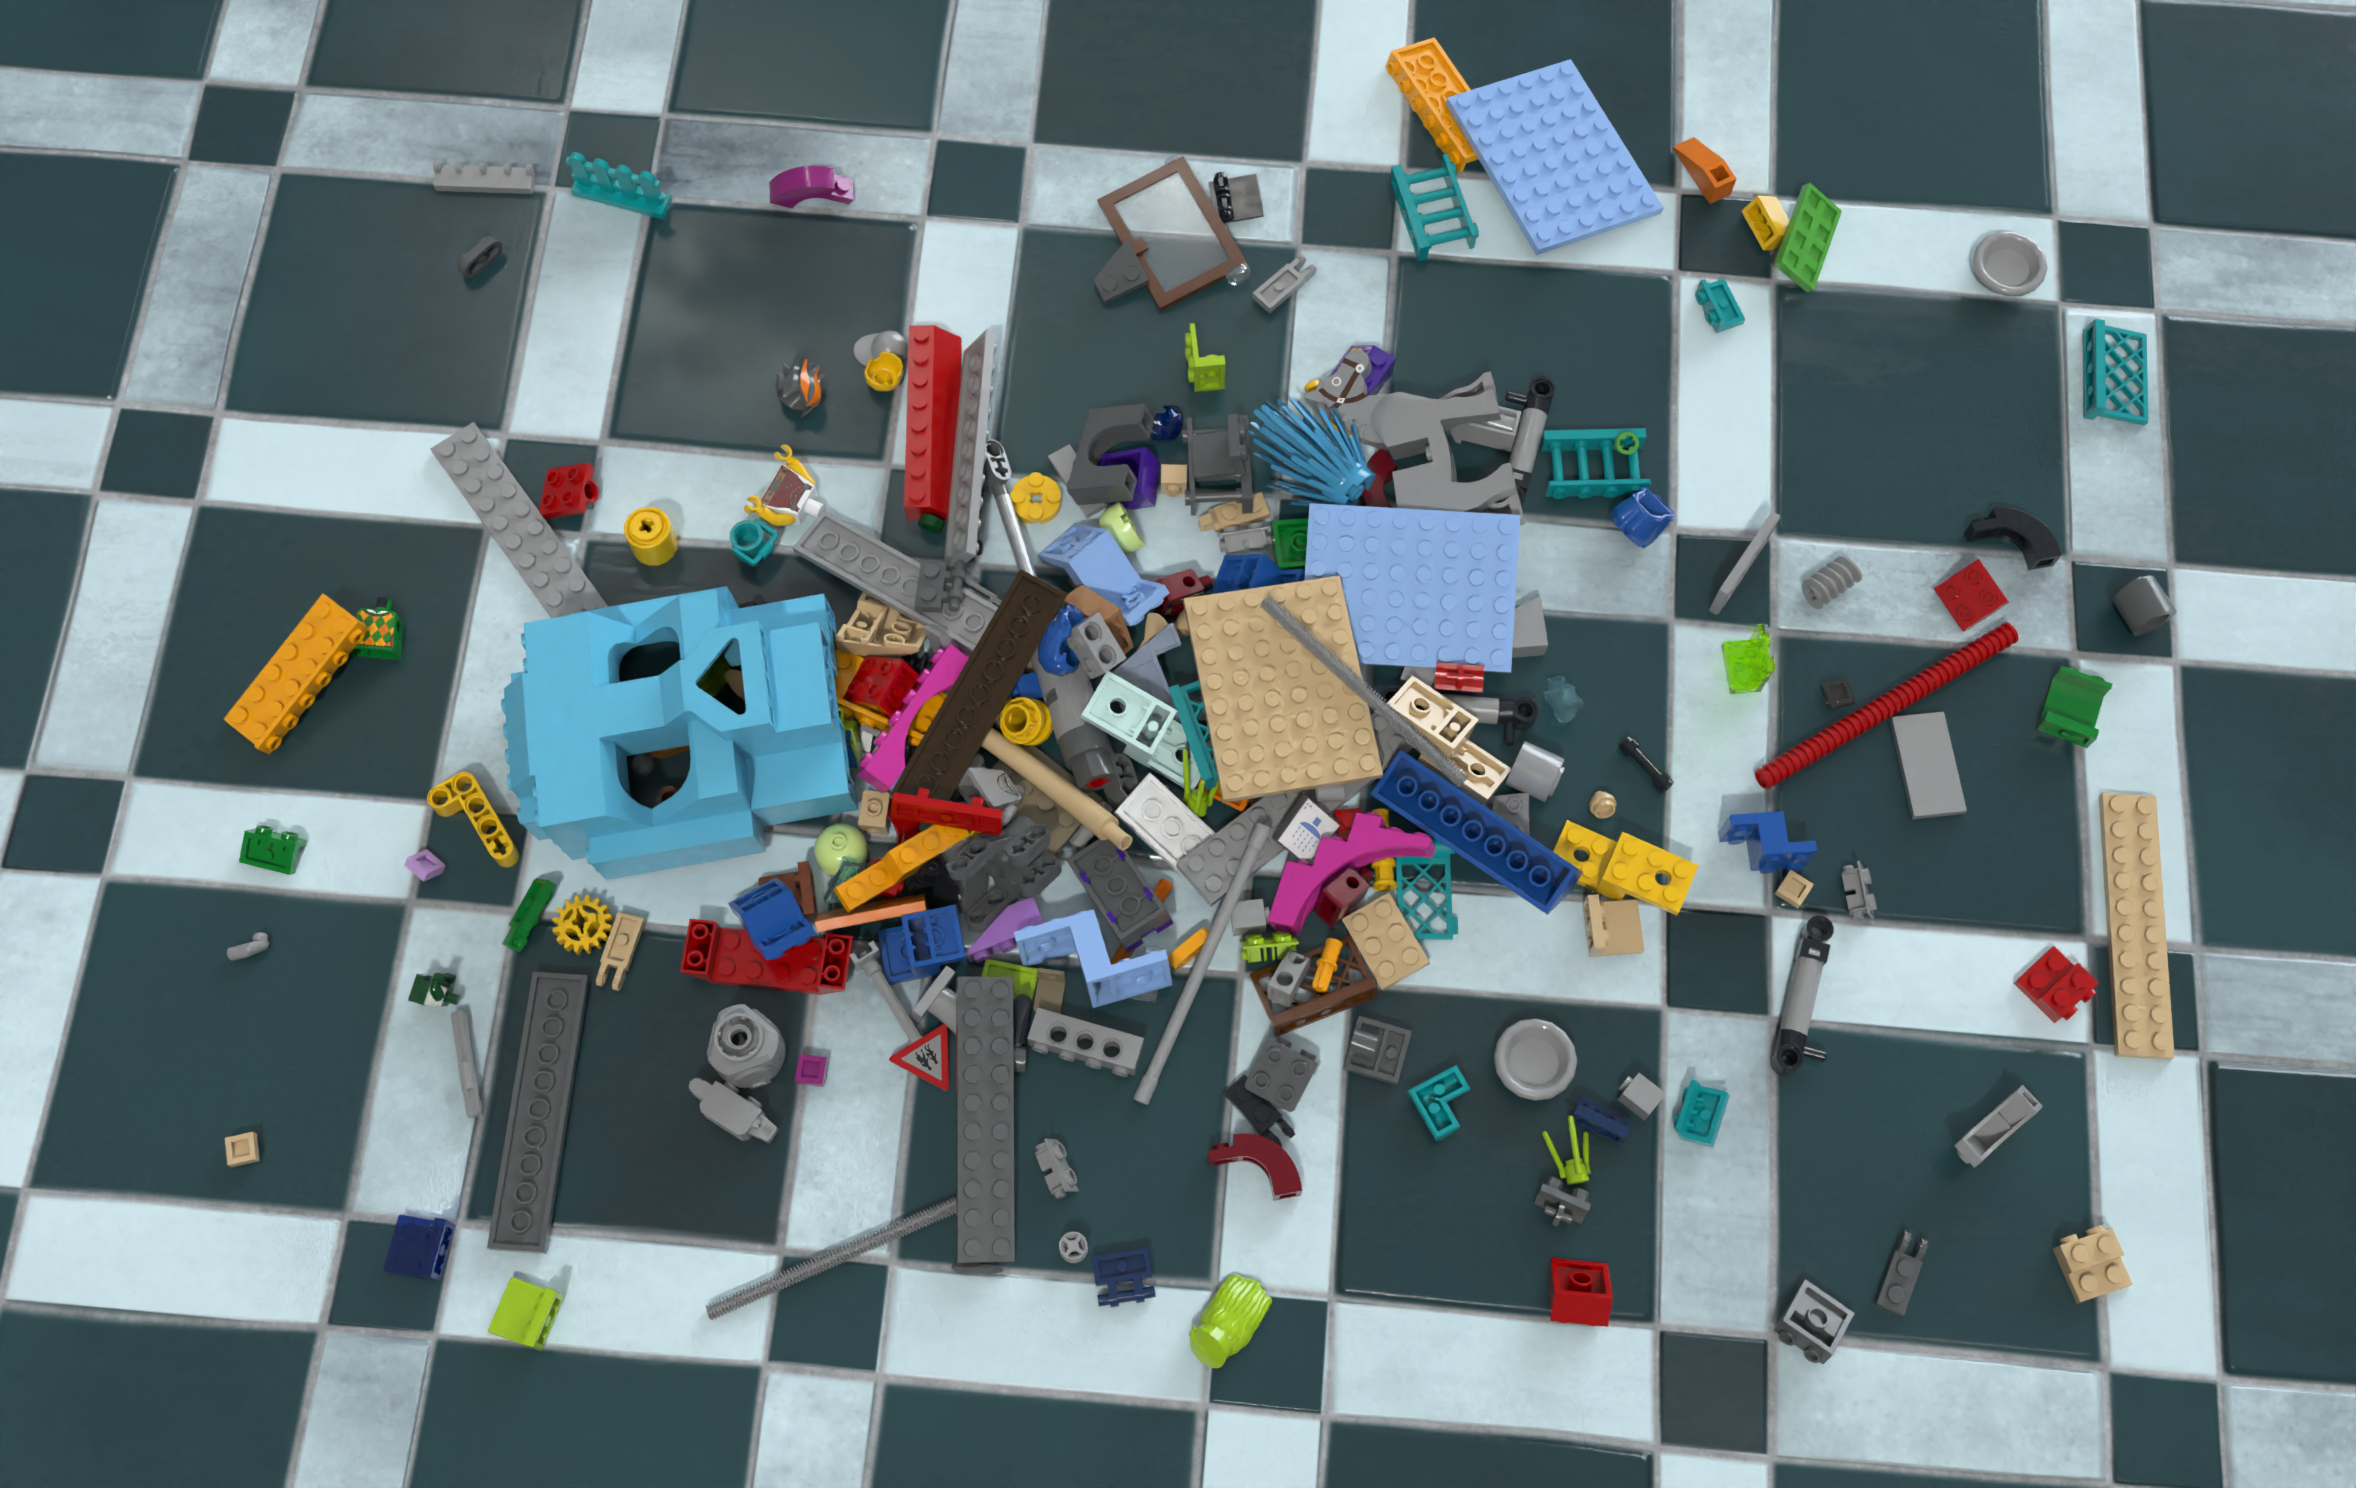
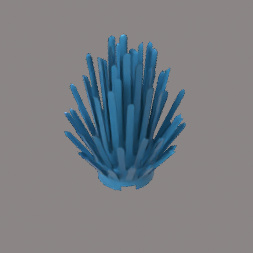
(1326, 462)

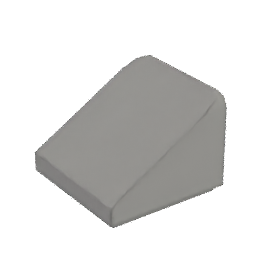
(937, 638)

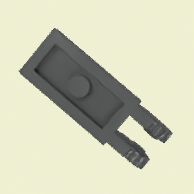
(1901, 1276)

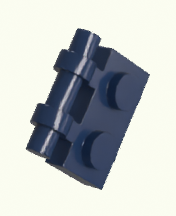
(1121, 1268)

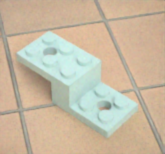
(1144, 726)

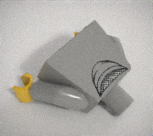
(994, 788)

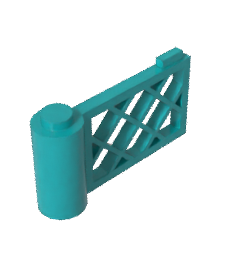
(1440, 857)

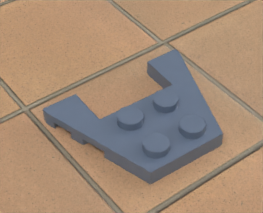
(1145, 672)

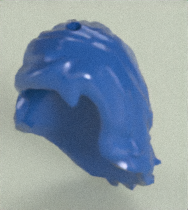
(1053, 648)

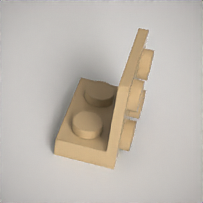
(1612, 927)

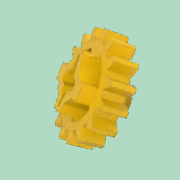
(572, 925)

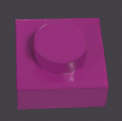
(811, 1070)

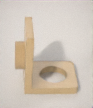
(874, 812)

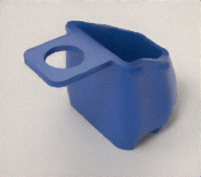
(1642, 517)

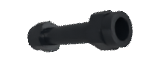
(1661, 781)

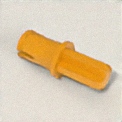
(1326, 964)

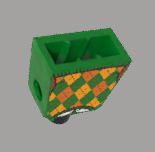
(384, 633)

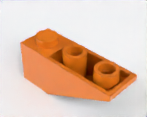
(1706, 169)

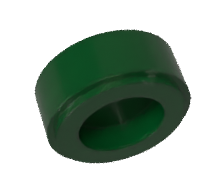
(931, 523)

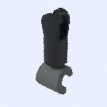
(1021, 1014)

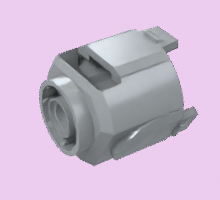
(754, 1059)

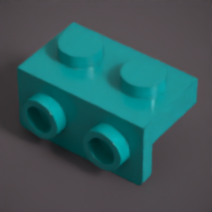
(1719, 305)
(1701, 1114)

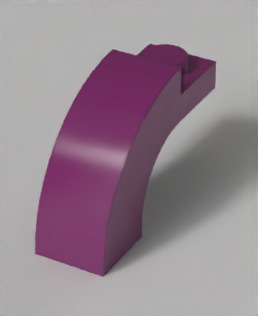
(807, 183)

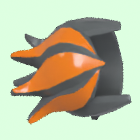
(800, 386)

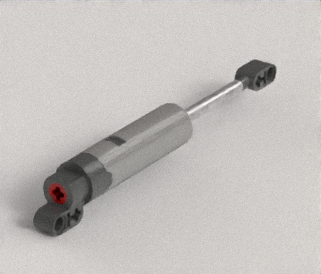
(1082, 745)

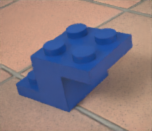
(1252, 571)
(1767, 842)
(772, 919)
(921, 945)

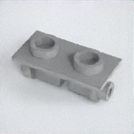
(1234, 538)
(1862, 901)
(1062, 1179)

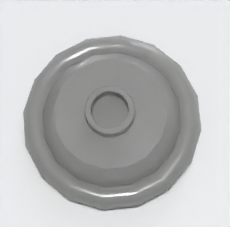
(2010, 264)
(1535, 1059)

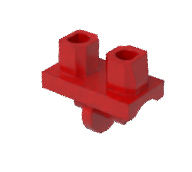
(1459, 677)

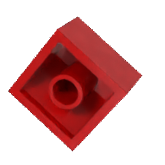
(1579, 1292)

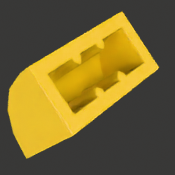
(1766, 221)

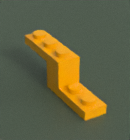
(898, 865)

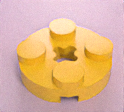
(1036, 485)

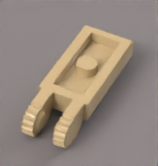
(620, 948)

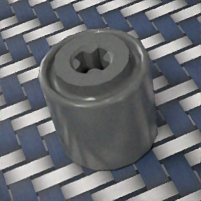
(2143, 605)

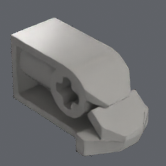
(1494, 434)

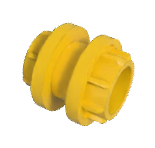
(1026, 721)

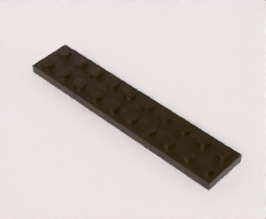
(982, 689)

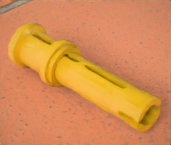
(1384, 868)

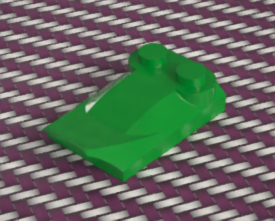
(1289, 543)

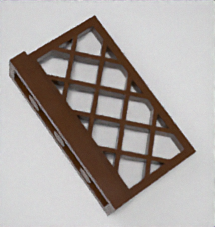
(1327, 1003)

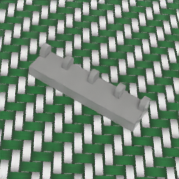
(484, 178)

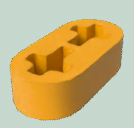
(1188, 949)

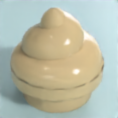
(1602, 805)

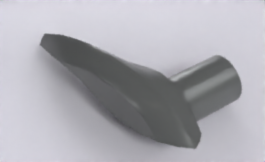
(976, 1268)

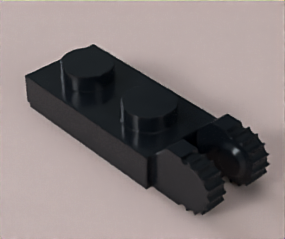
(1257, 1111)

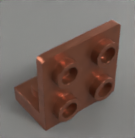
(802, 887)

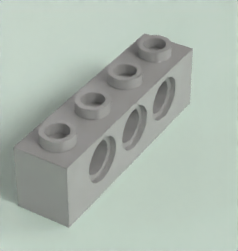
(1049, 1022)

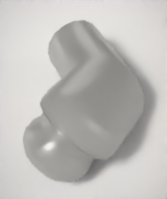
(259, 944)

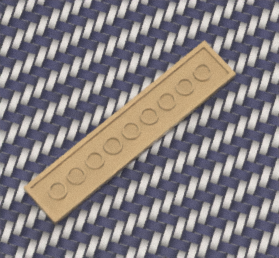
(2136, 927)

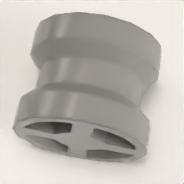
(1069, 1244)

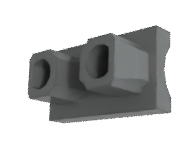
(1562, 1205)

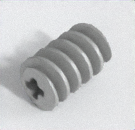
(1830, 581)

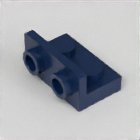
(1601, 1120)

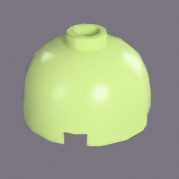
(1121, 527)
(839, 841)

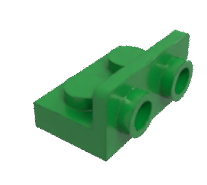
(271, 849)

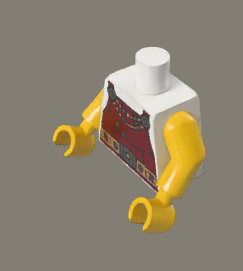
(788, 496)

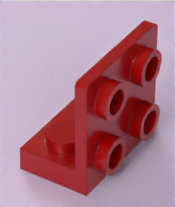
(881, 684)

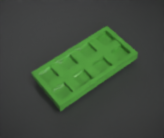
(1808, 237)

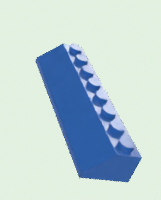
(1476, 833)

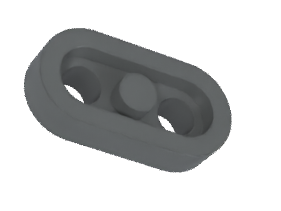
(479, 256)

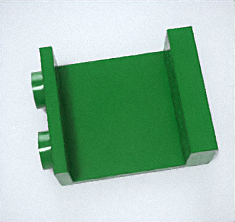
(2073, 706)

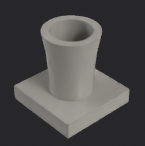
(938, 1001)

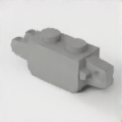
(732, 1112)

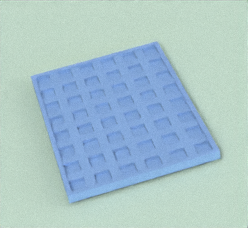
(1553, 156)
(1421, 582)

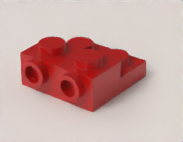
(2057, 985)

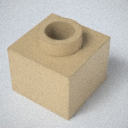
(1173, 479)

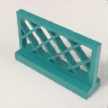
(2096, 367)
(1193, 731)

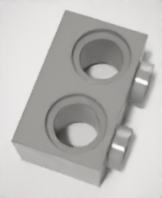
(1097, 644)

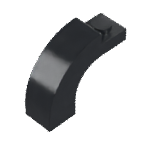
(2022, 529)

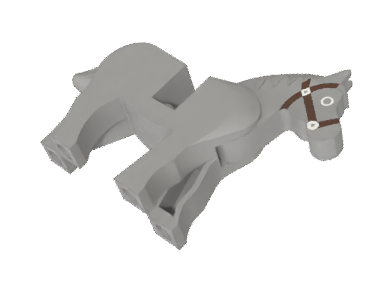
(1417, 425)

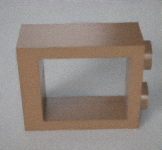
(1092, 603)

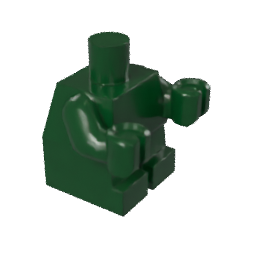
(434, 990)

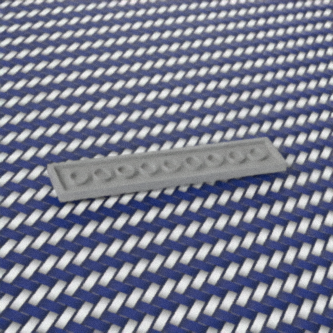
(970, 450)
(516, 524)
(888, 577)
(1215, 862)

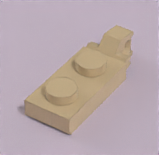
(1231, 515)

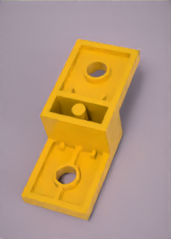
(1627, 867)

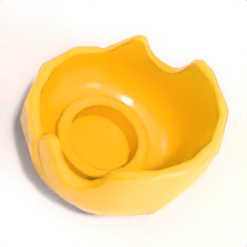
(884, 372)

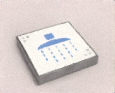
(1303, 829)

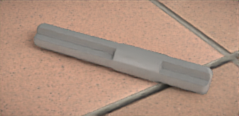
(466, 1064)

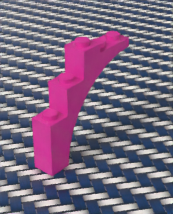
(1367, 843)

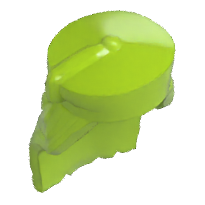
(1229, 1320)

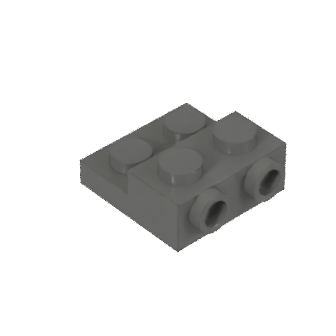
(1813, 1323)

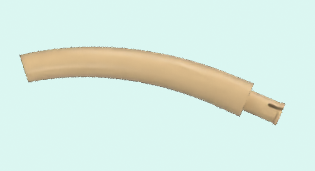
(1059, 789)

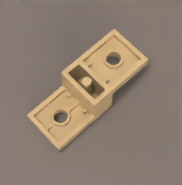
(1449, 730)

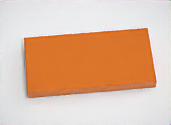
(871, 912)

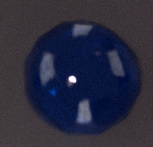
(1167, 425)

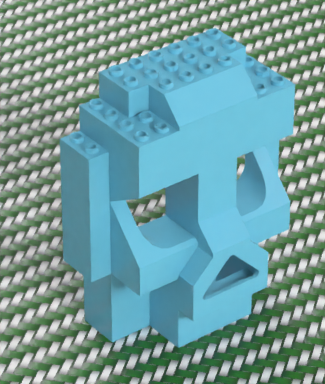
(747, 771)

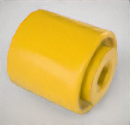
(650, 536)

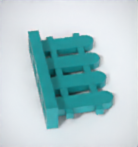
(621, 192)

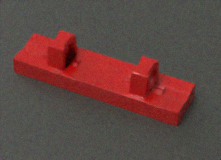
(947, 813)

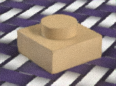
(1794, 889)
(242, 1149)

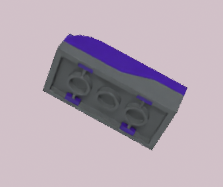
(1120, 892)

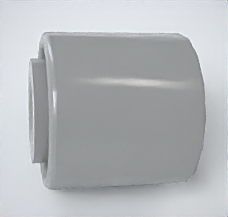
(1536, 772)

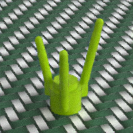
(1198, 799)
(1576, 1169)

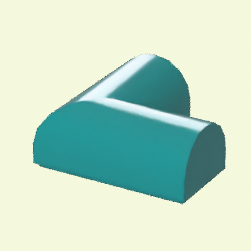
(1432, 1100)

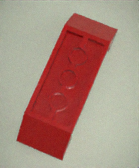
(730, 959)

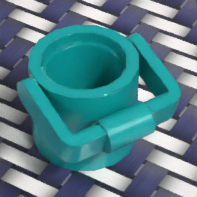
(749, 541)

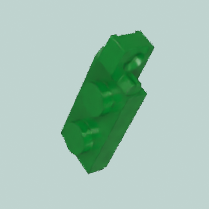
(528, 913)

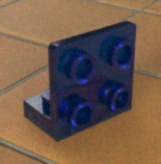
(419, 1247)

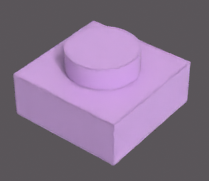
(425, 865)

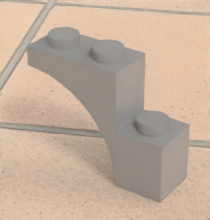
(1997, 1126)

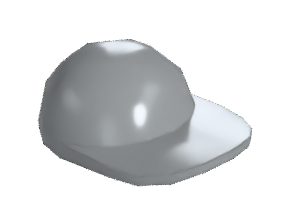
(872, 345)

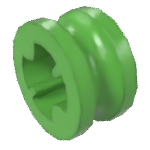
(1629, 450)

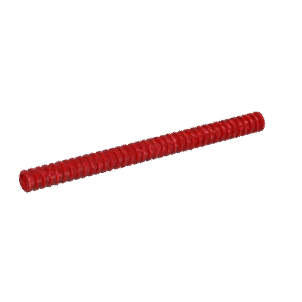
(1886, 706)

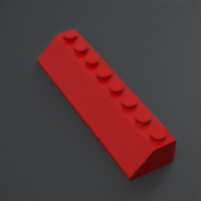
(931, 419)

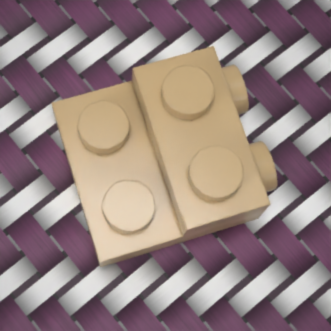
(2092, 1263)

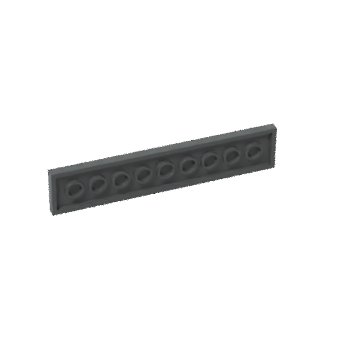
(538, 1113)
(984, 1120)

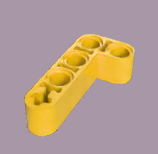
(481, 821)

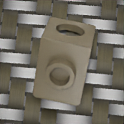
(1050, 990)

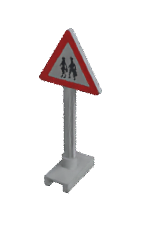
(926, 1054)

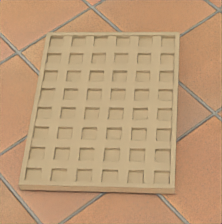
(1270, 704)

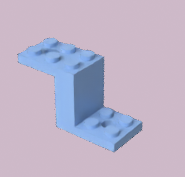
(1099, 564)
(1083, 936)

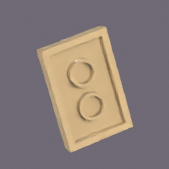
(1385, 941)

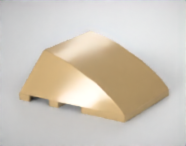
(879, 631)

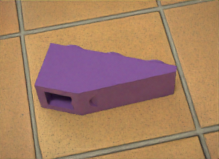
(1000, 933)

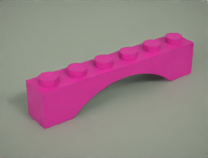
(887, 759)

